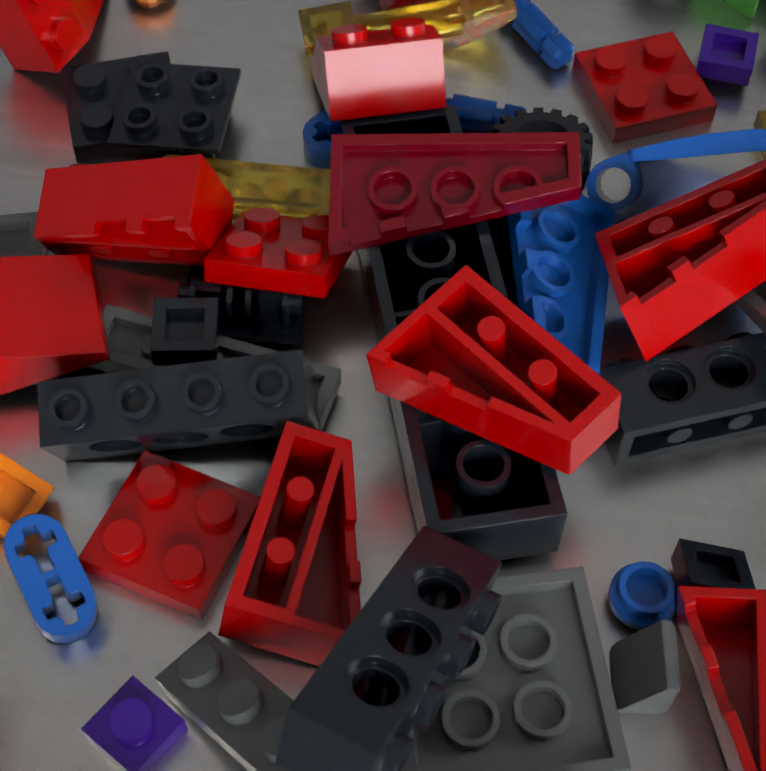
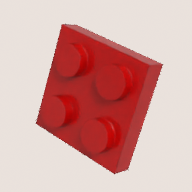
(643, 87)
(276, 254)
(171, 534)

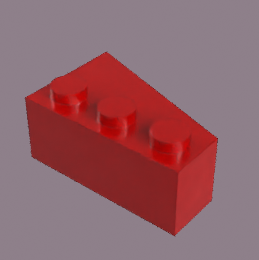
(135, 210)
(688, 257)
(496, 374)
(299, 561)
(728, 655)

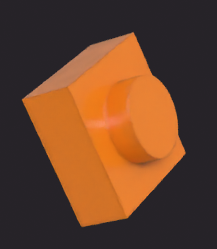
(20, 493)

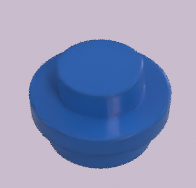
(642, 594)

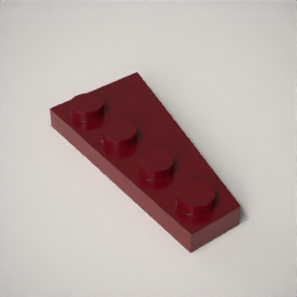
(439, 181)

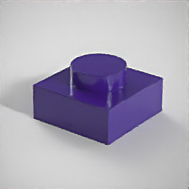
(727, 54)
(134, 727)

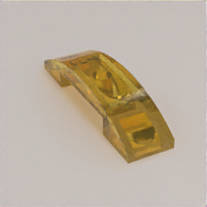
(455, 20)

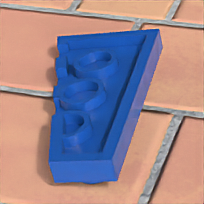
(563, 273)

